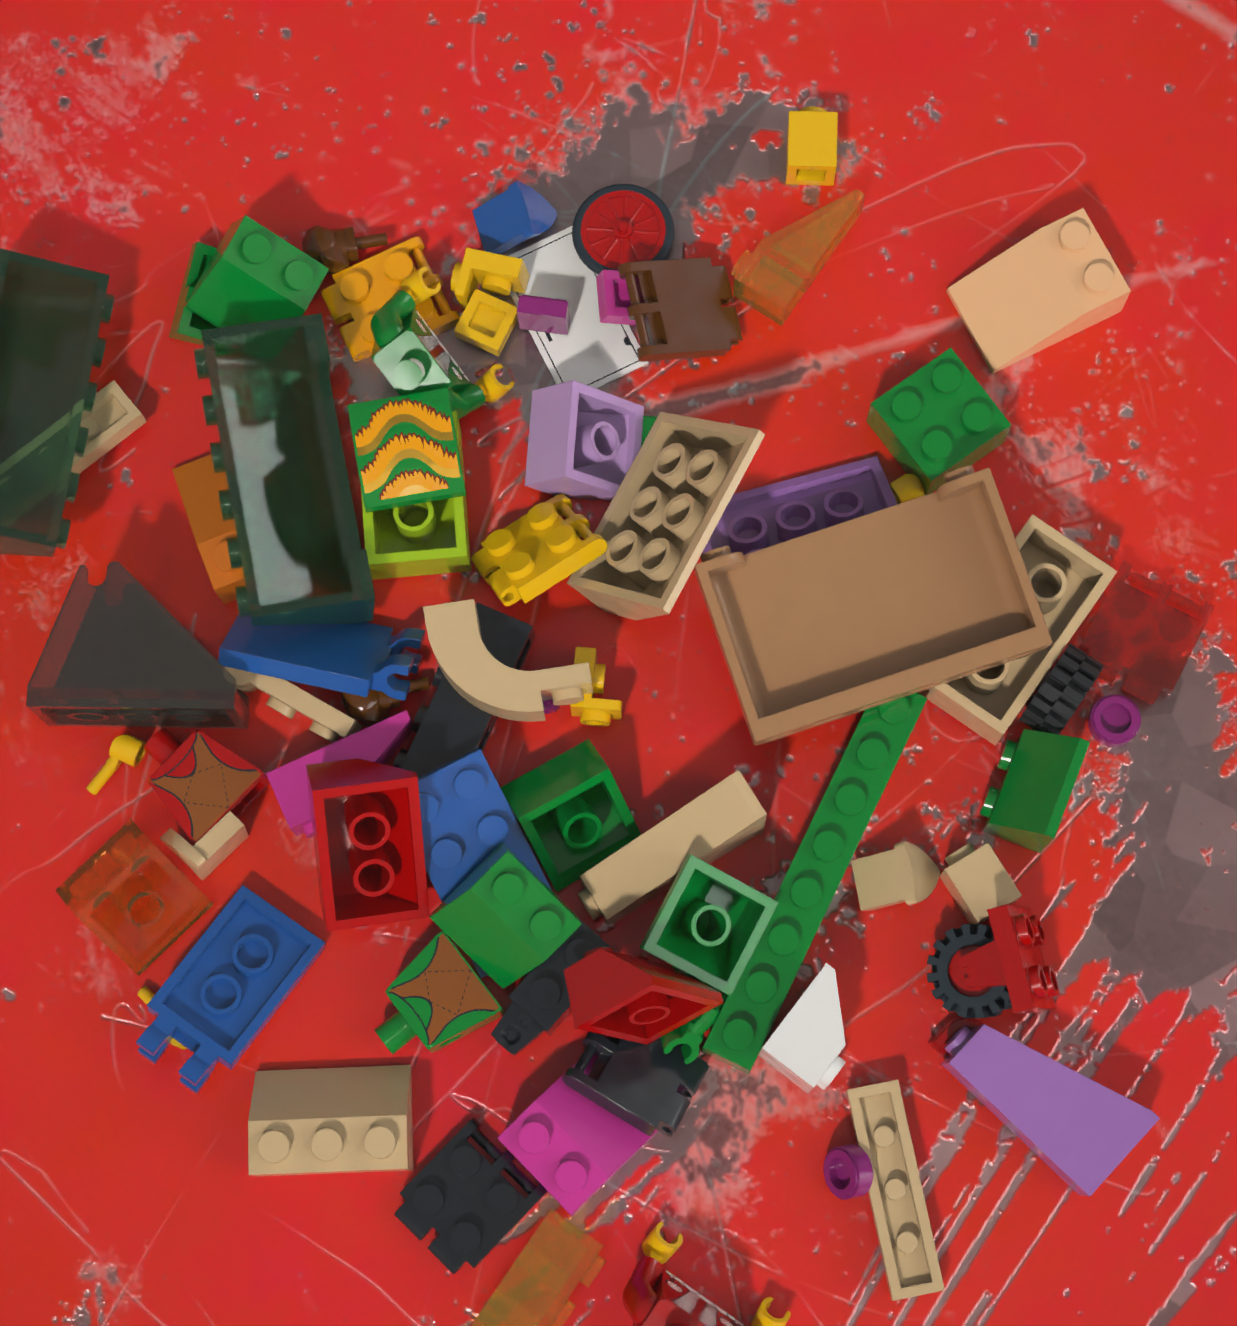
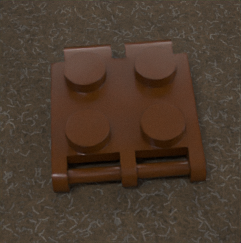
(680, 308)

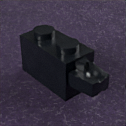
(542, 997)

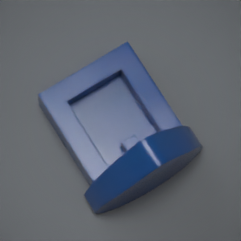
(513, 218)

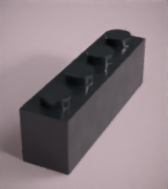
(450, 722)

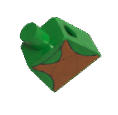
(437, 999)

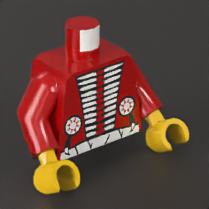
(662, 1299)

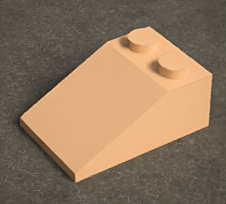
(1040, 291)

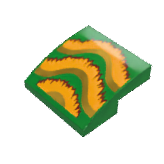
(406, 450)

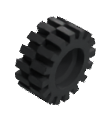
(1062, 691)

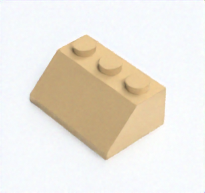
(331, 1121)

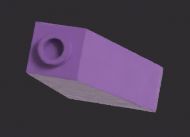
(1055, 1111)

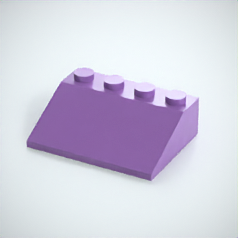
(801, 506)

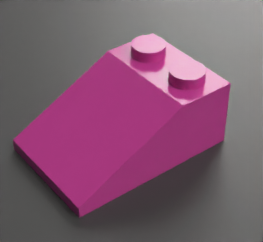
(571, 1143)

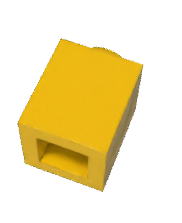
(811, 147)

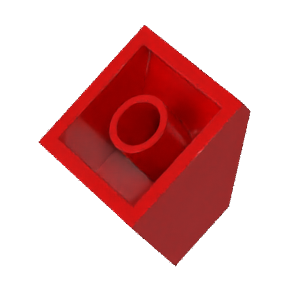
(633, 996)

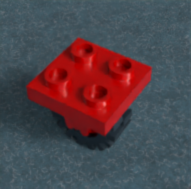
(994, 966)

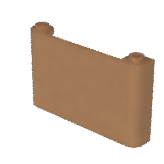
(872, 608)

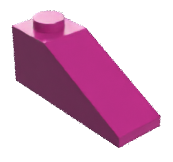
(373, 744)

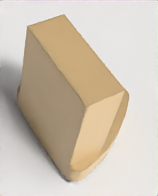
(211, 848)
(894, 877)

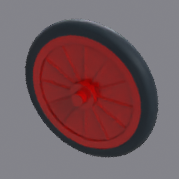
(621, 227)

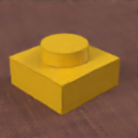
(486, 322)

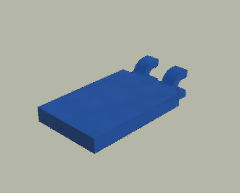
(326, 655)
(229, 986)

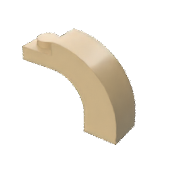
(485, 681)

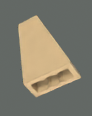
(649, 864)

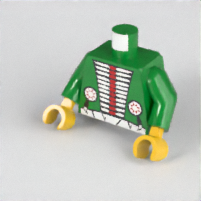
(415, 357)

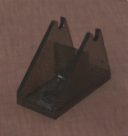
(129, 664)

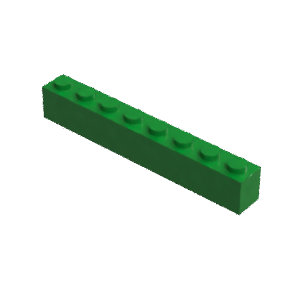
(812, 881)

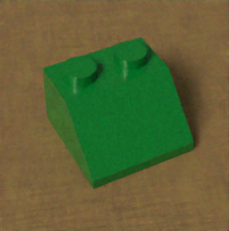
(255, 278)
(1033, 788)
(571, 813)
(505, 917)

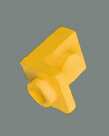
(493, 271)
(595, 710)

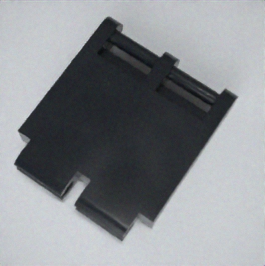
(637, 1081)
(466, 1199)

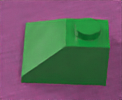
(709, 924)

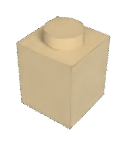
(978, 882)

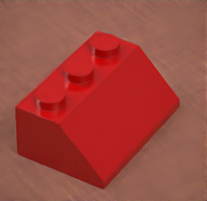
(367, 843)

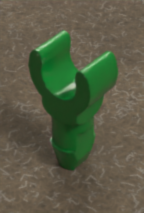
(690, 1035)

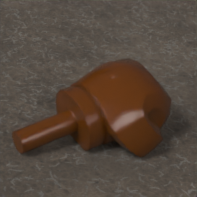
(338, 246)
(377, 704)

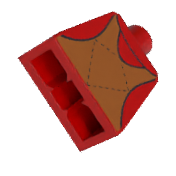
(201, 780)

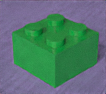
(938, 420)

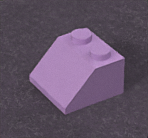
(581, 441)

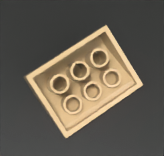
(665, 514)

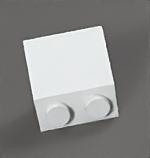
(810, 1036)

